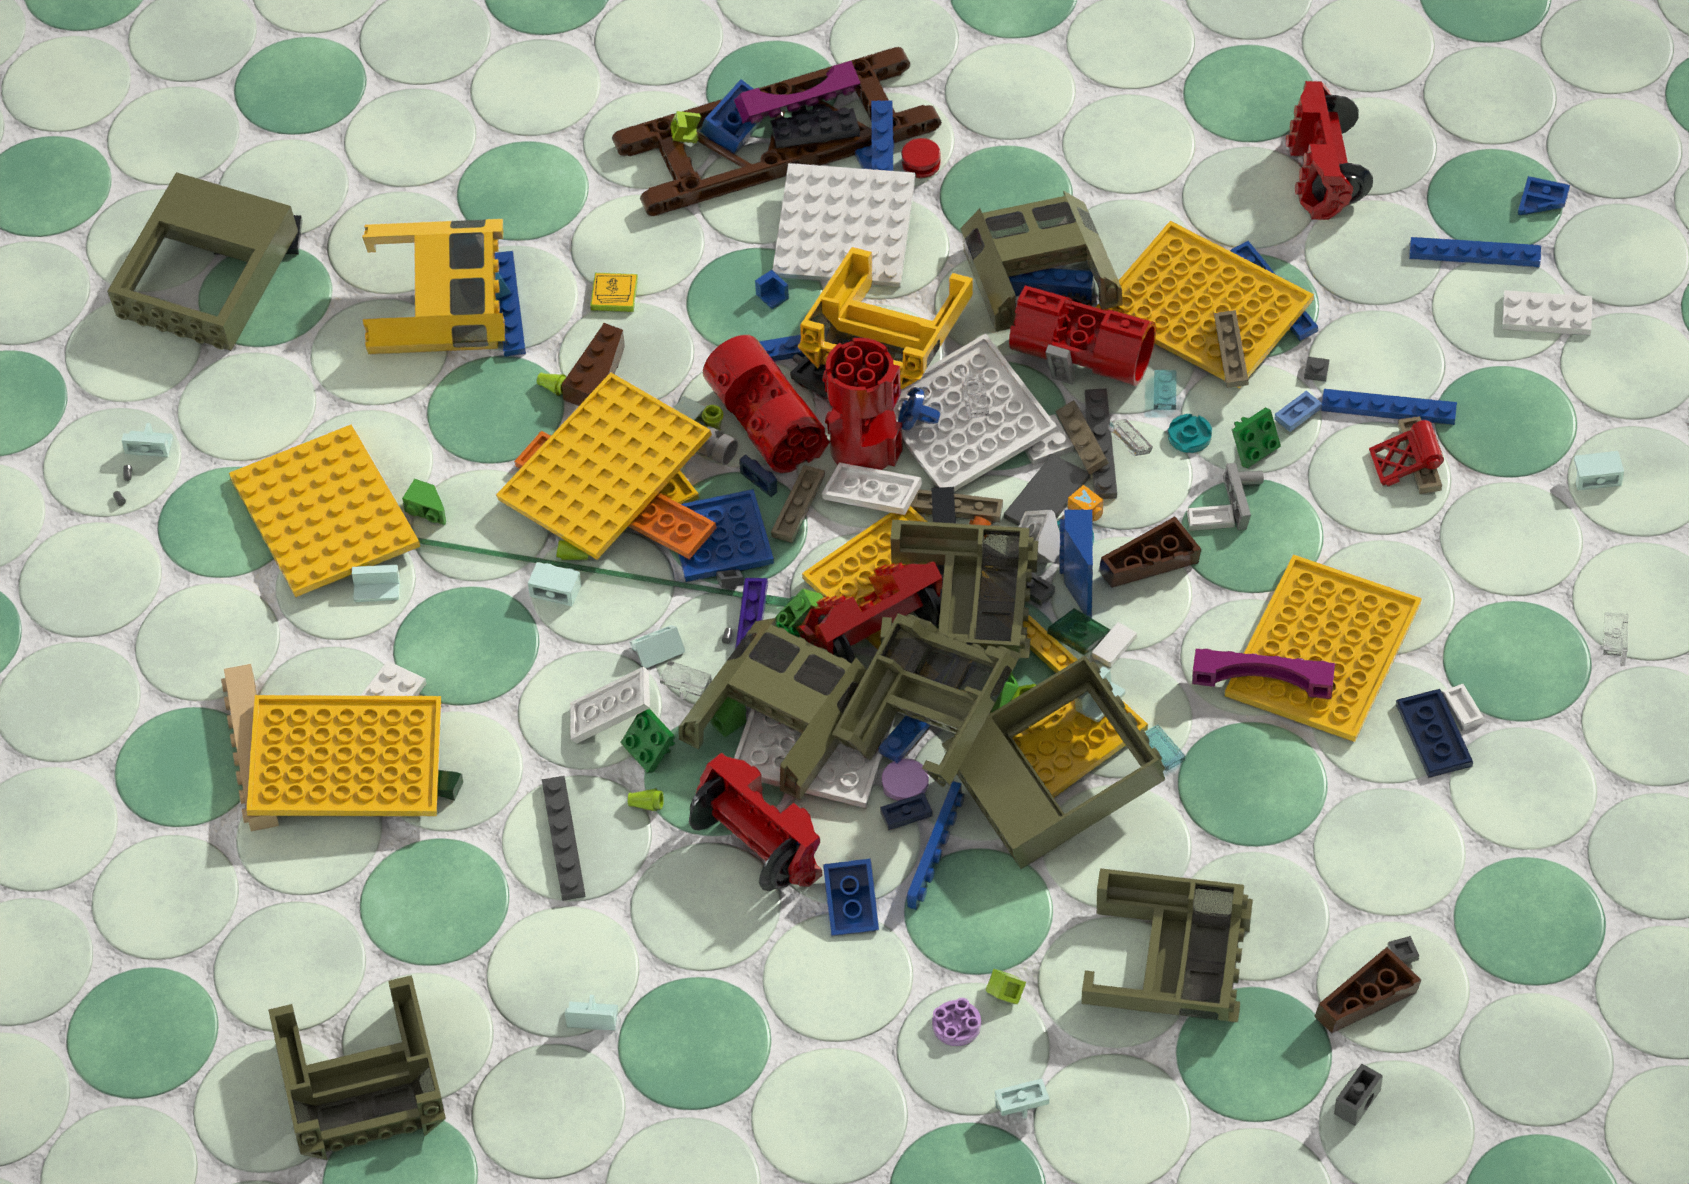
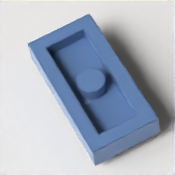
(1298, 411)

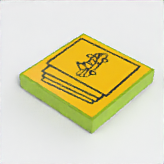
(614, 292)

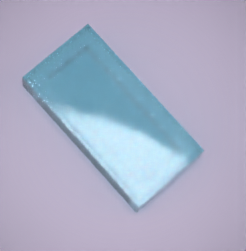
(1168, 750)

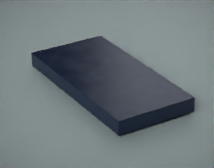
(1434, 733)

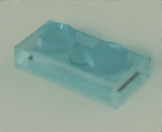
(1164, 389)

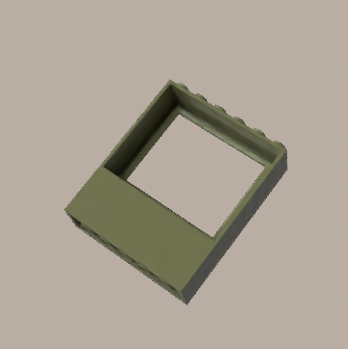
(219, 222)
(1012, 791)

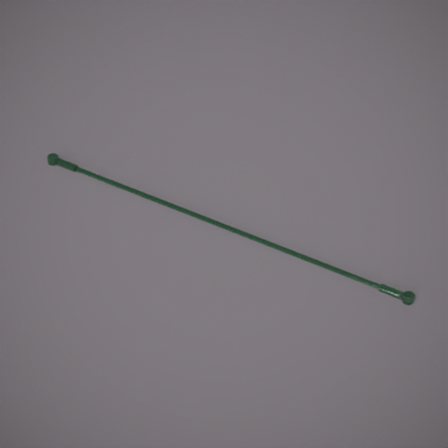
(773, 600)

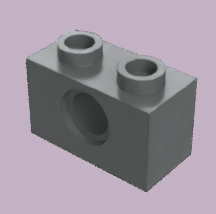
(1358, 1094)

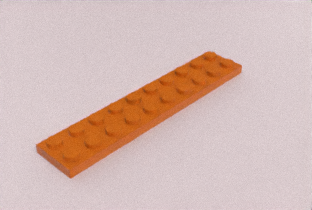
(660, 520)

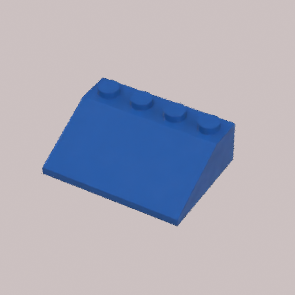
(1077, 556)

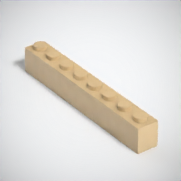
(241, 690)

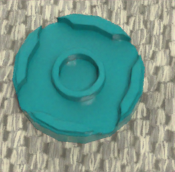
(1189, 433)

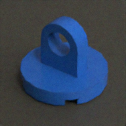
(915, 410)

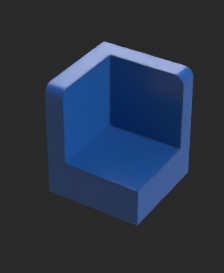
(771, 289)

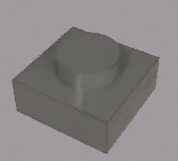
(1317, 369)
(730, 579)
(1404, 949)

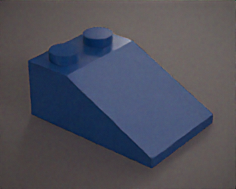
(725, 123)
(851, 897)

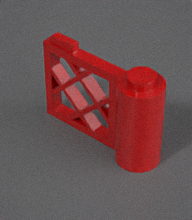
(1424, 447)

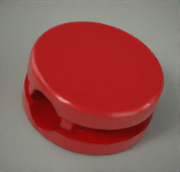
(921, 157)

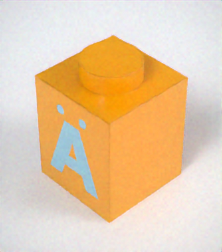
(1086, 500)

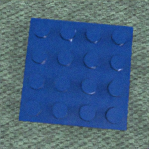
(735, 543)

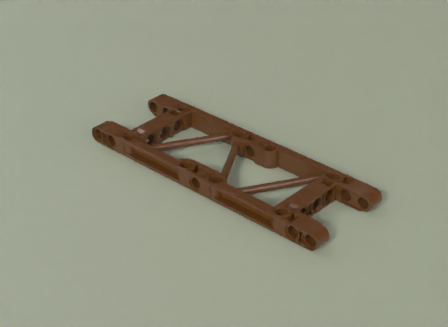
(690, 189)

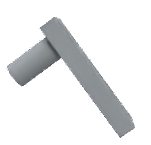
(1060, 364)
(1233, 482)

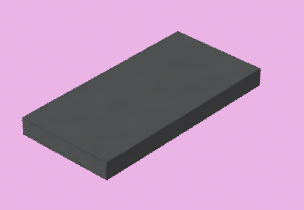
(1048, 489)

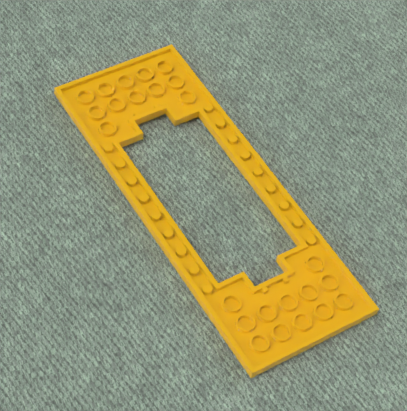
(1057, 747)

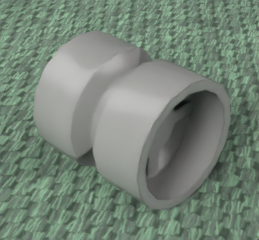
(719, 446)

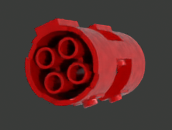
(1097, 339)
(863, 392)
(765, 403)

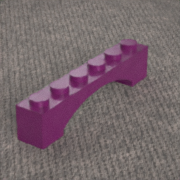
(755, 104)
(1312, 676)

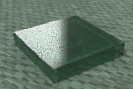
(1078, 631)

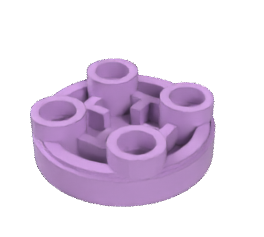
(904, 779)
(956, 1022)

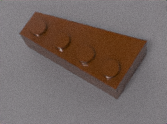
(594, 364)
(1151, 554)
(1369, 990)

